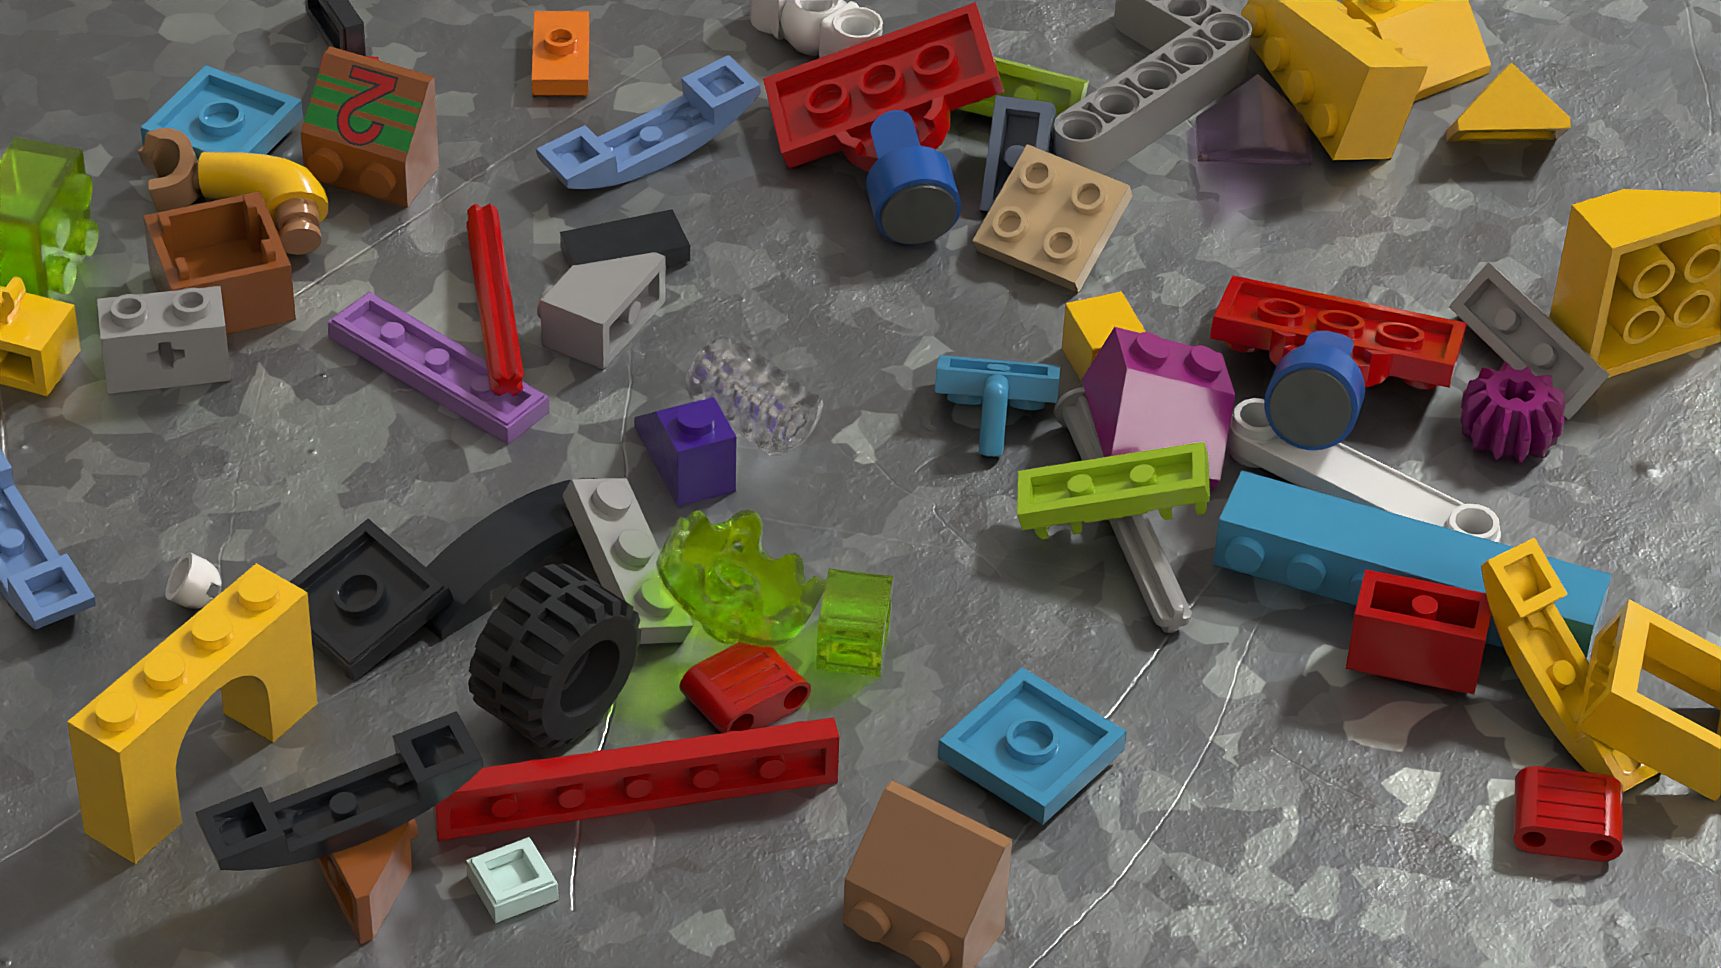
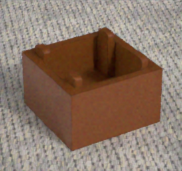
(225, 246)

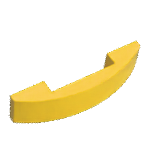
(1546, 655)

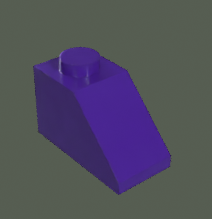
(691, 449)

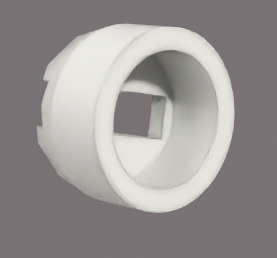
(191, 581)

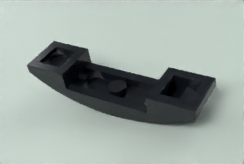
(498, 551)
(347, 809)

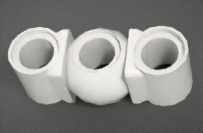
(816, 25)

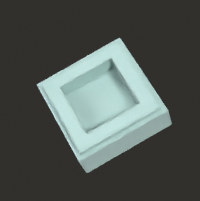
(512, 880)

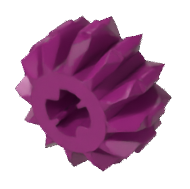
(1512, 412)

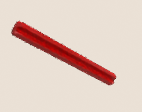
(494, 300)

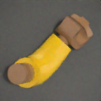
(289, 189)

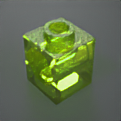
(854, 622)

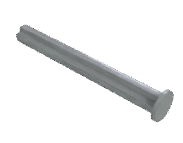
(1134, 532)

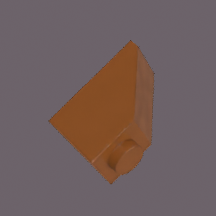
(370, 878)

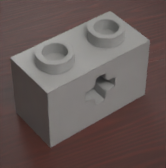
(163, 339)

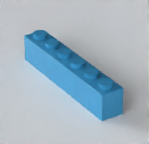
(1329, 542)

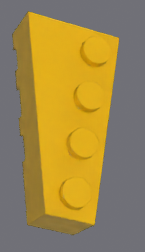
(1337, 74)

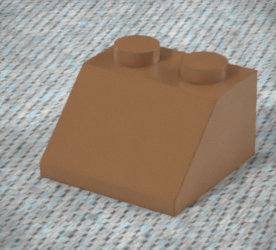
(928, 881)

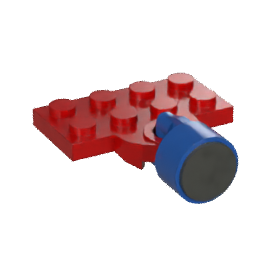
(889, 114)
(1330, 352)

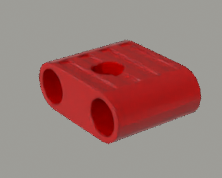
(744, 687)
(1568, 813)

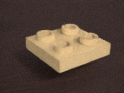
(1052, 218)

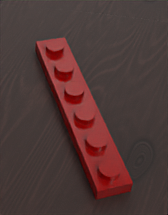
(641, 778)

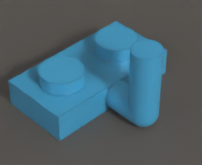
(992, 384)

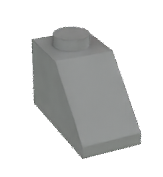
(601, 306)

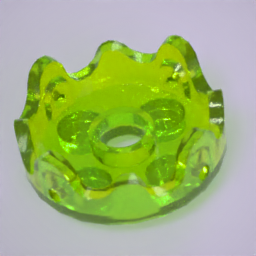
(734, 588)

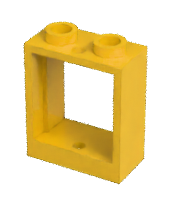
(1639, 726)

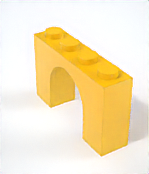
(128, 738)

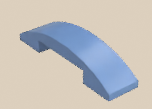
(658, 138)
(32, 573)

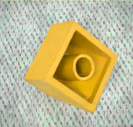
(1433, 31)

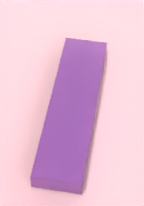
(435, 366)

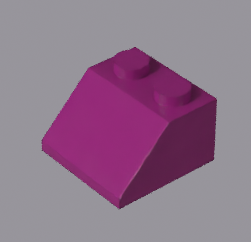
(1159, 396)

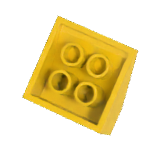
(1641, 276)

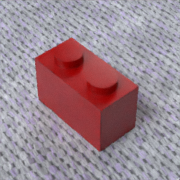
(1419, 631)

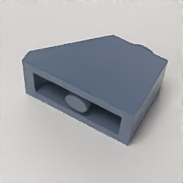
(1013, 127)

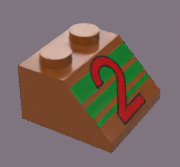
(371, 127)

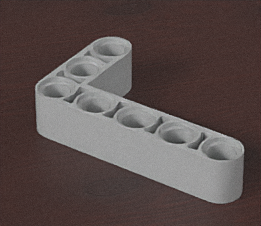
(1194, 60)

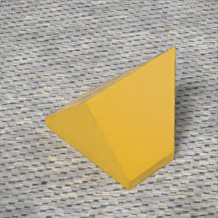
(1510, 110)

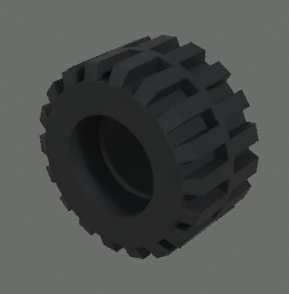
(554, 655)

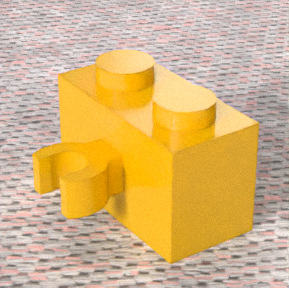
(35, 339)

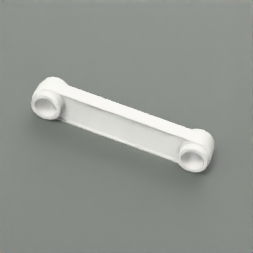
(1350, 476)

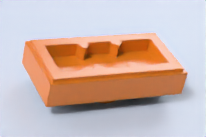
(560, 53)

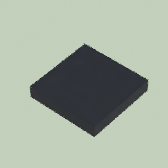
(368, 598)

